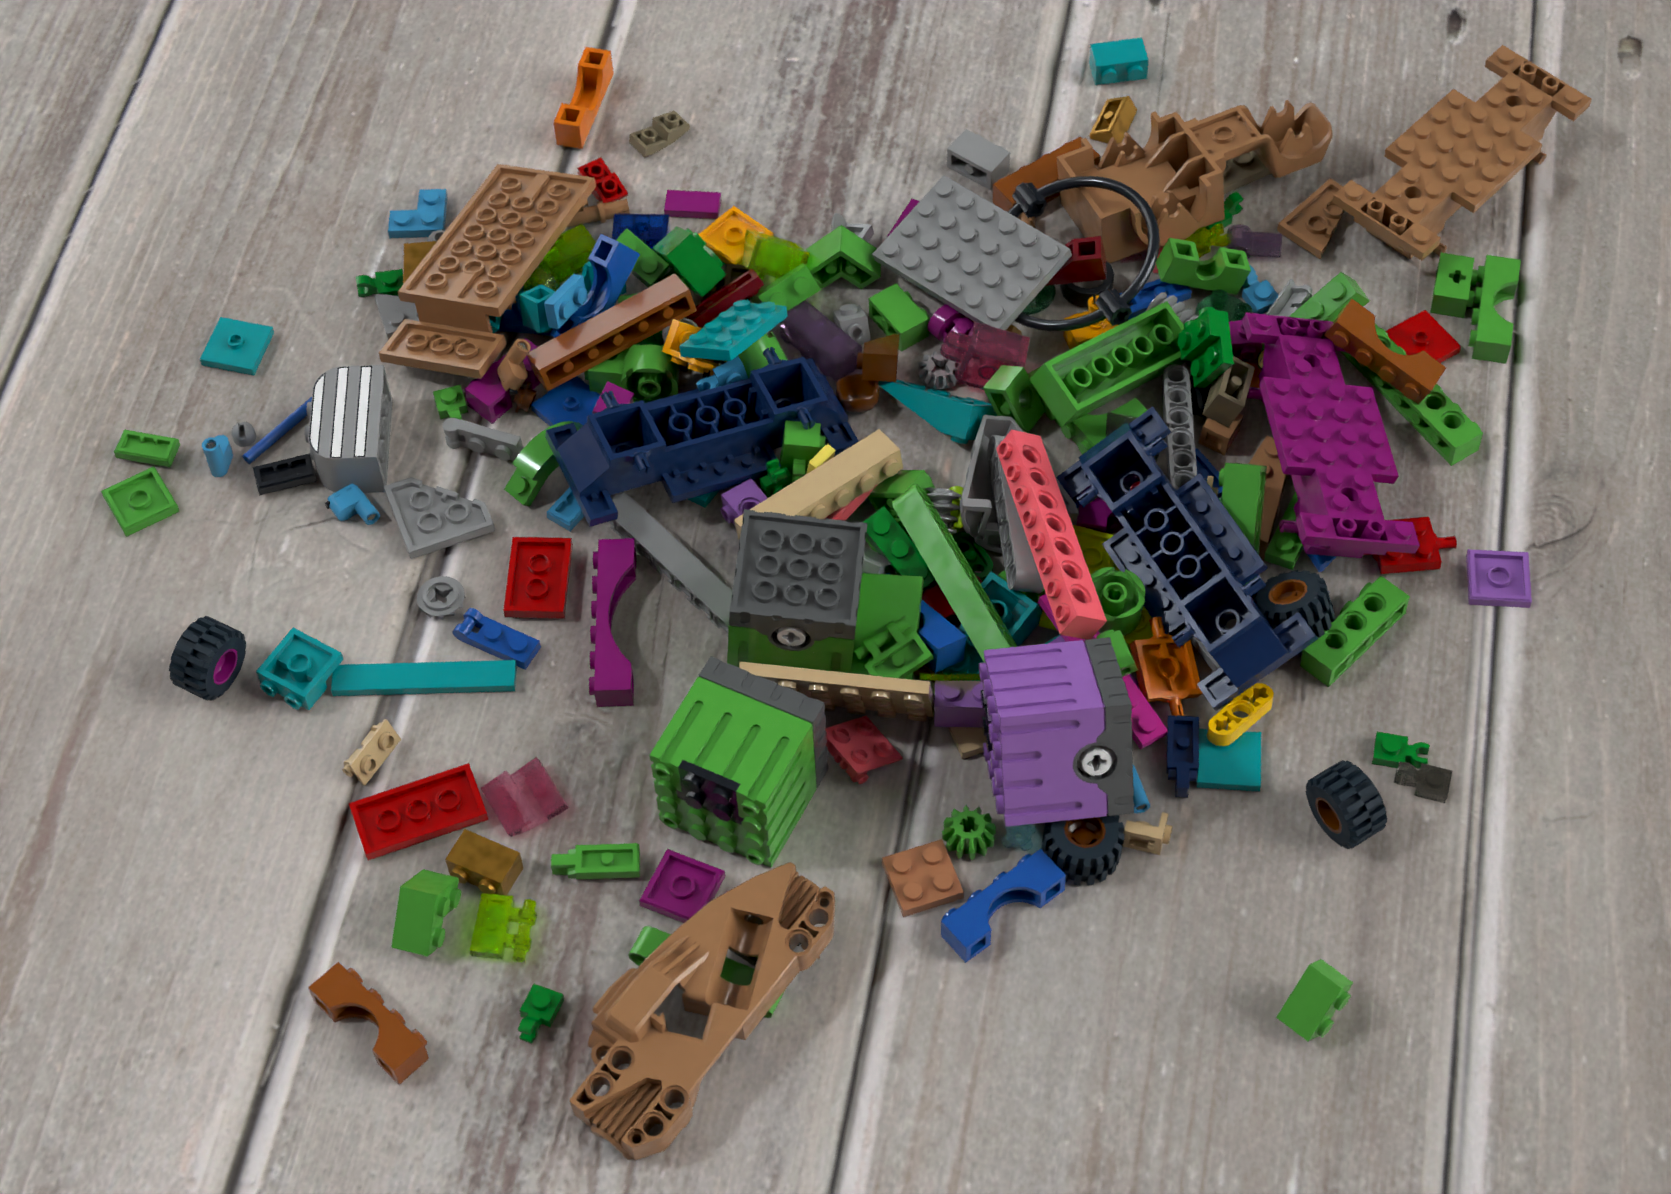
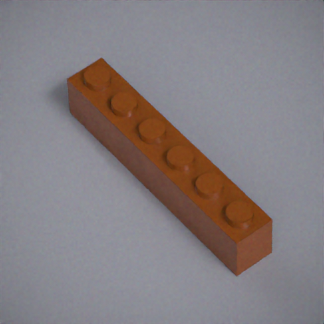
(611, 332)

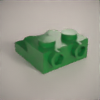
(1207, 346)

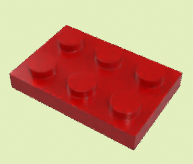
(538, 577)

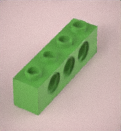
(1330, 663)

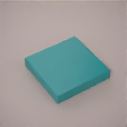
(1231, 765)

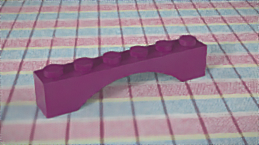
(615, 574)

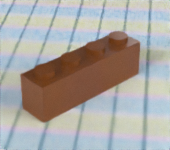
(1038, 172)

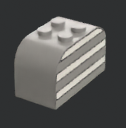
(351, 427)

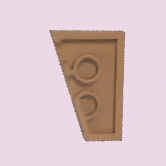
(1314, 220)

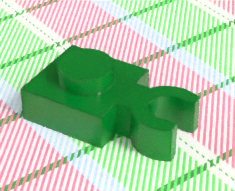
(1392, 749)

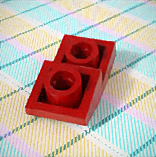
(607, 184)

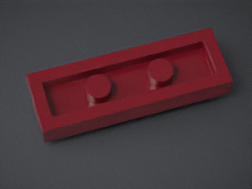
(742, 287)

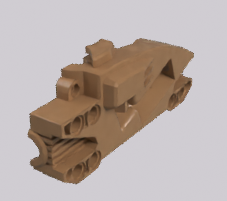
(672, 1065)

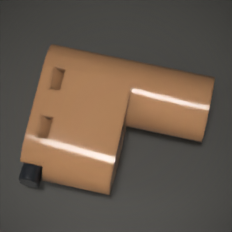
(512, 368)

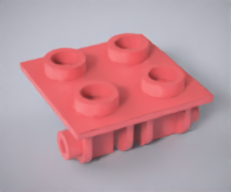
(860, 748)

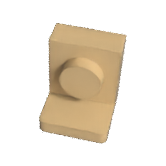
(1147, 838)

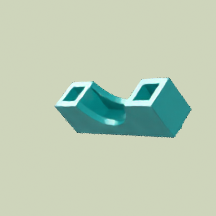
(533, 302)

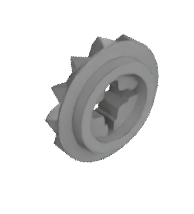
(937, 379)
(446, 587)

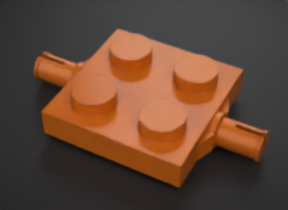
(1165, 669)

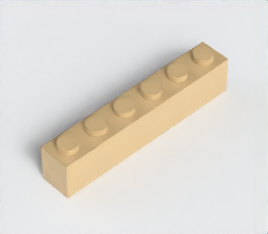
(836, 480)

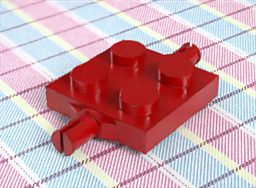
(1426, 556)

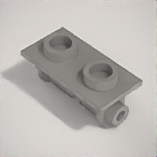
(1290, 299)

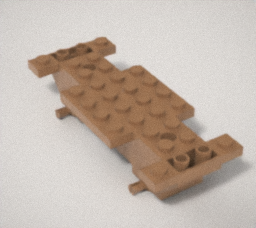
(1461, 154)

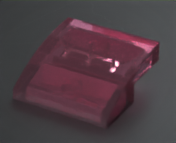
(524, 798)

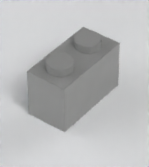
(978, 159)

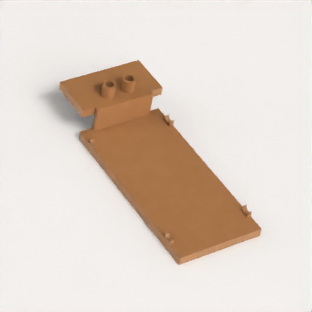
(482, 267)

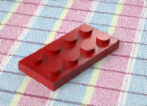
(418, 811)

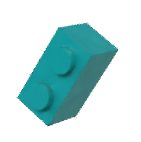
(1118, 61)

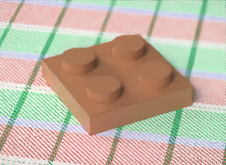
(922, 878)

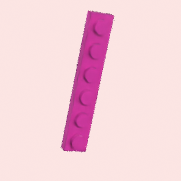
(1145, 722)

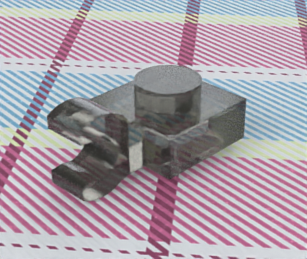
(1429, 780)

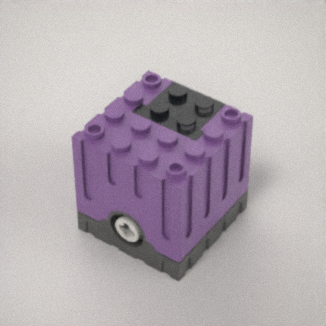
(1057, 732)

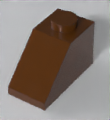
(879, 359)

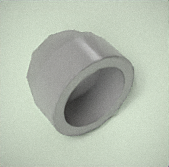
(250, 435)

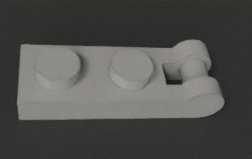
(481, 439)

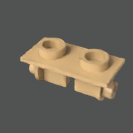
(374, 751)

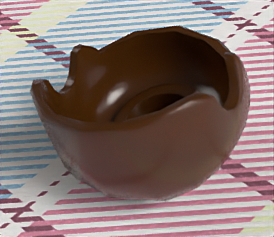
(857, 394)

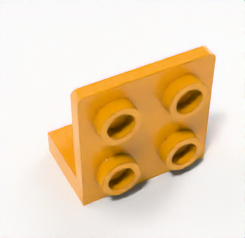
(678, 334)

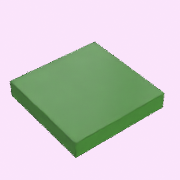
(140, 501)

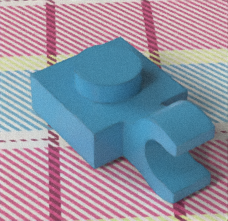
(1258, 294)
(724, 374)

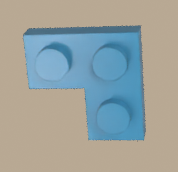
(421, 222)

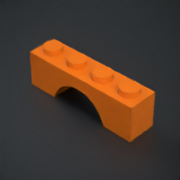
(593, 78)

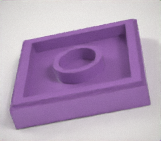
(1498, 578)

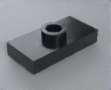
(284, 474)

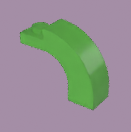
(533, 467)

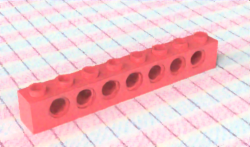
(1051, 535)

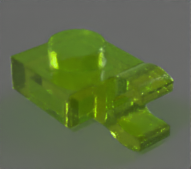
(1206, 238)

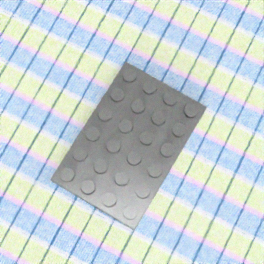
(972, 254)

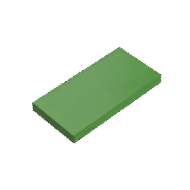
(881, 601)

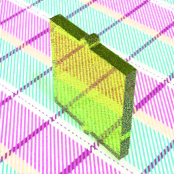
(952, 676)

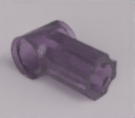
(1255, 243)

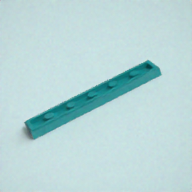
(424, 678)

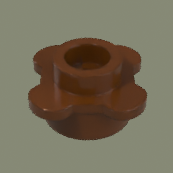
(524, 398)

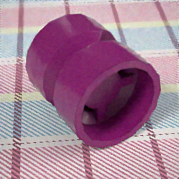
(948, 320)

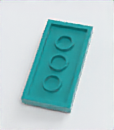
(733, 330)

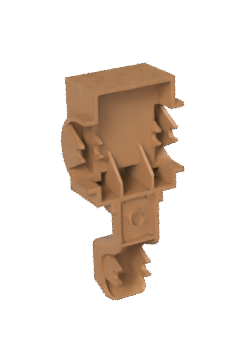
(1184, 171)

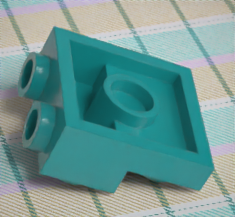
(298, 669)

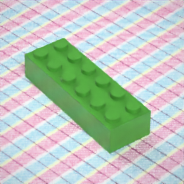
(1110, 364)

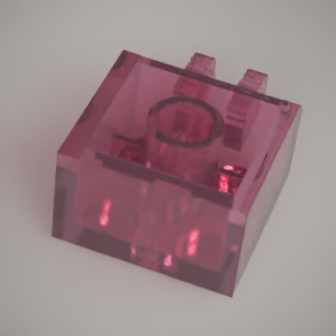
(983, 353)

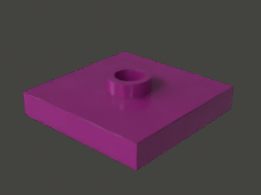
(681, 886)

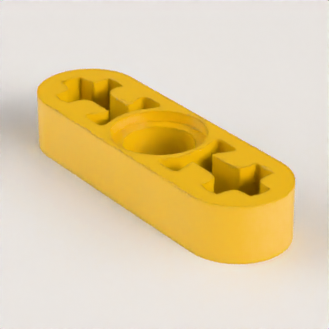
(1237, 726)

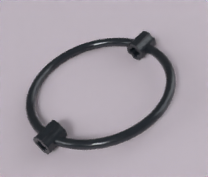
(1110, 303)

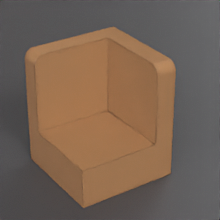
(1219, 436)

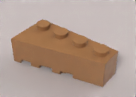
(1274, 489)

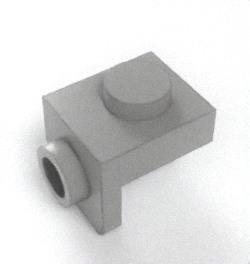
(853, 322)

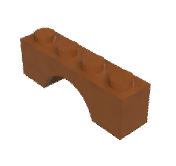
(1356, 334)
(343, 996)

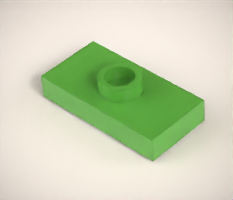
(147, 448)

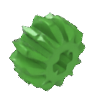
(977, 841)

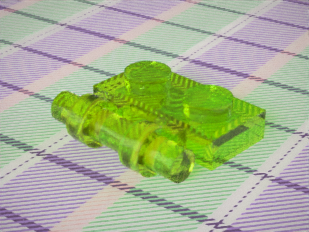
(493, 925)

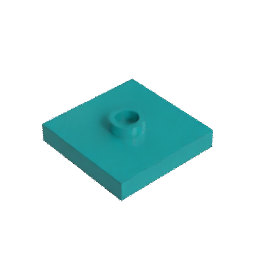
(237, 346)

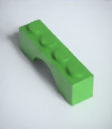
(1493, 333)

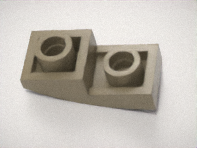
(662, 133)

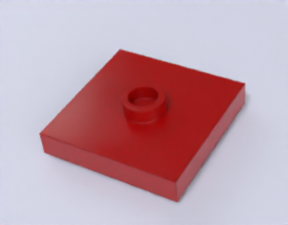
(1425, 335)

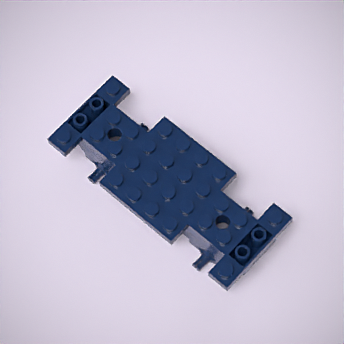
(695, 437)
(1186, 557)

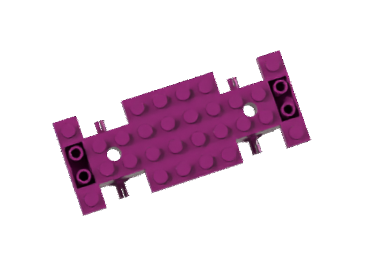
(1326, 441)

